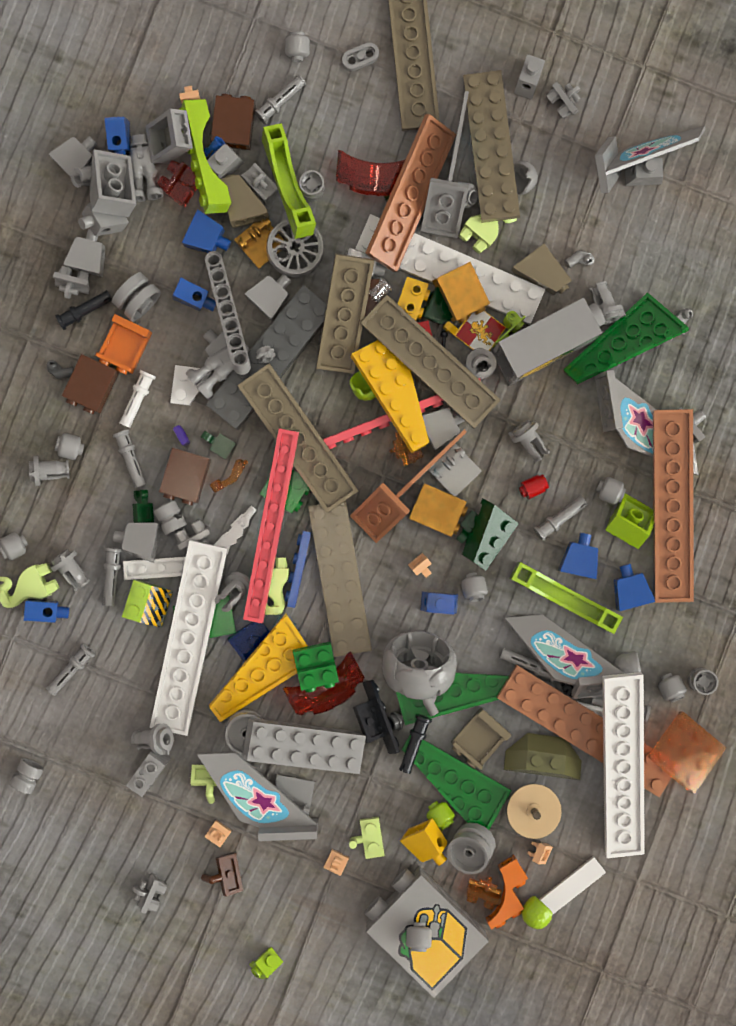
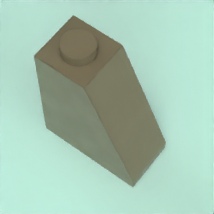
(245, 205)
(543, 270)

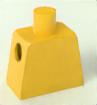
(426, 842)

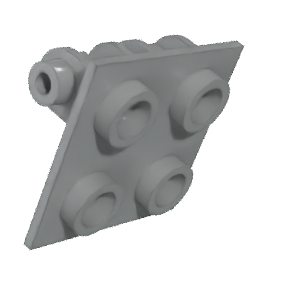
(455, 470)
(297, 790)

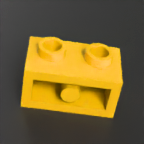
(412, 297)

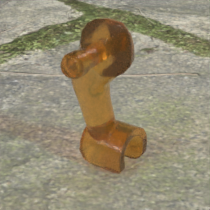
(236, 472)

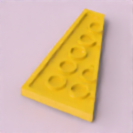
(395, 391)
(262, 671)

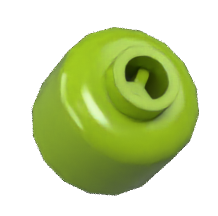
(441, 814)

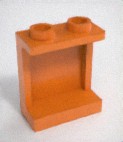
(124, 345)

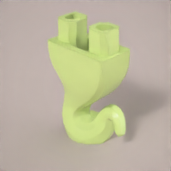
(483, 232)
(279, 578)
(29, 585)

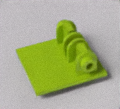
(513, 323)

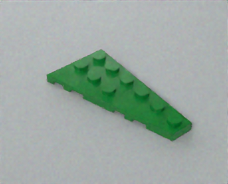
(641, 329)
(465, 692)
(465, 788)

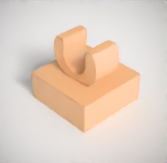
(189, 94)
(420, 565)
(218, 833)
(542, 852)
(336, 862)

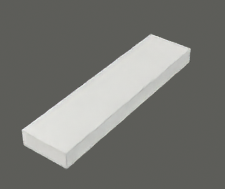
(160, 568)
(573, 885)

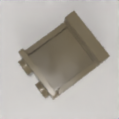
(479, 738)

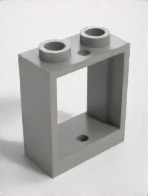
(180, 142)
(148, 773)

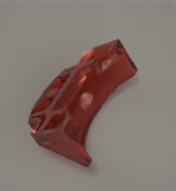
(366, 176)
(327, 698)

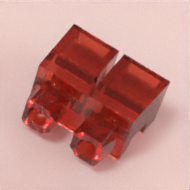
(181, 185)

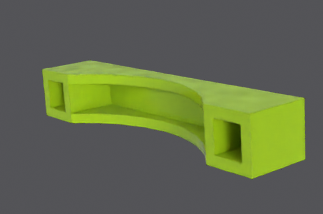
(213, 192)
(295, 205)
(566, 597)

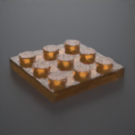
(687, 752)

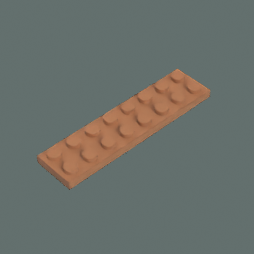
(410, 193)

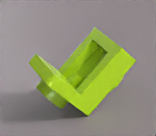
(266, 964)

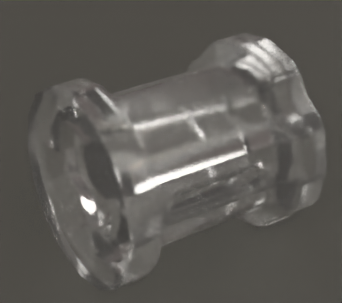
(380, 290)

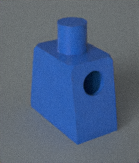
(117, 129)
(205, 234)
(185, 291)
(580, 558)
(631, 589)
(439, 602)
(35, 611)

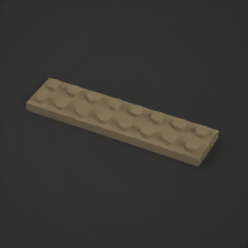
(413, 62)
(491, 146)
(430, 361)
(312, 456)
(340, 579)

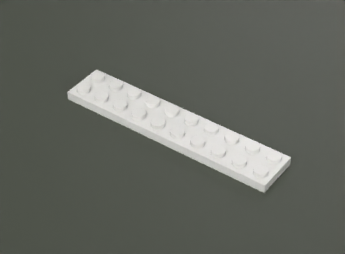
(431, 260)
(189, 636)
(623, 764)

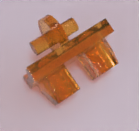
(403, 452)
(485, 890)

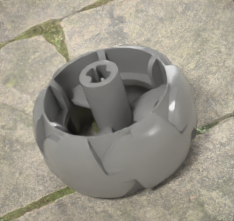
(419, 679)

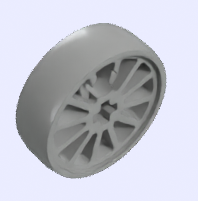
(276, 262)

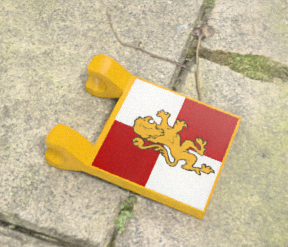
(477, 331)

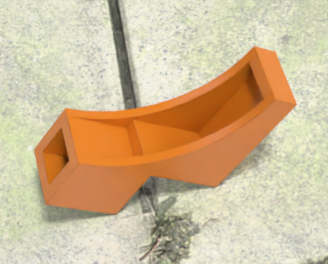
(510, 906)

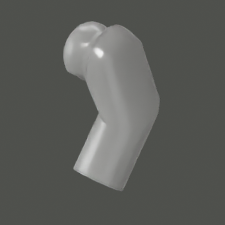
(580, 257)
(684, 315)
(430, 706)

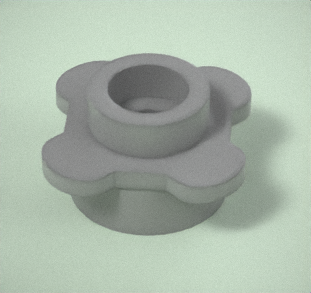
(265, 354)

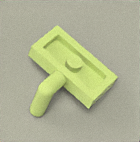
(201, 777)
(370, 837)

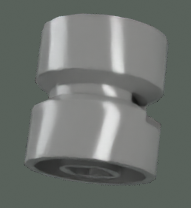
(312, 185)
(170, 518)
(702, 681)
(25, 777)

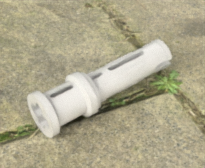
(140, 390)

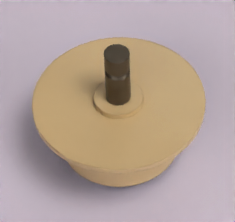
(534, 811)

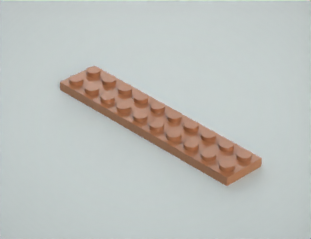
(673, 505)
(569, 720)

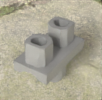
(558, 92)
(259, 182)
(71, 284)
(200, 532)
(146, 891)

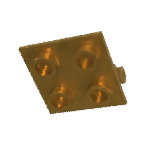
(254, 242)

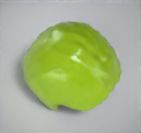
(361, 388)
(536, 913)

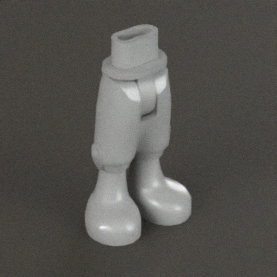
(142, 168)
(220, 364)

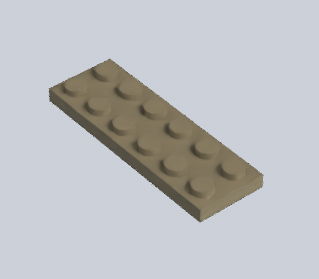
(344, 312)

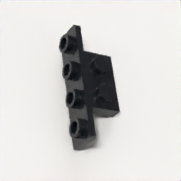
(373, 719)

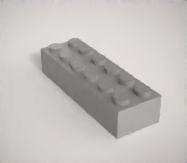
(303, 746)

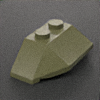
(543, 756)

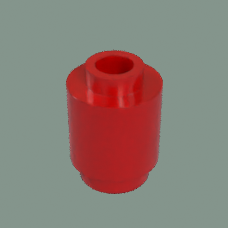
(533, 486)

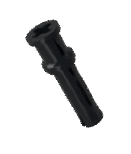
(76, 313)
(417, 735)

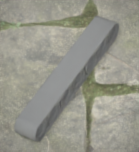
(231, 319)

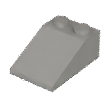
(112, 184)

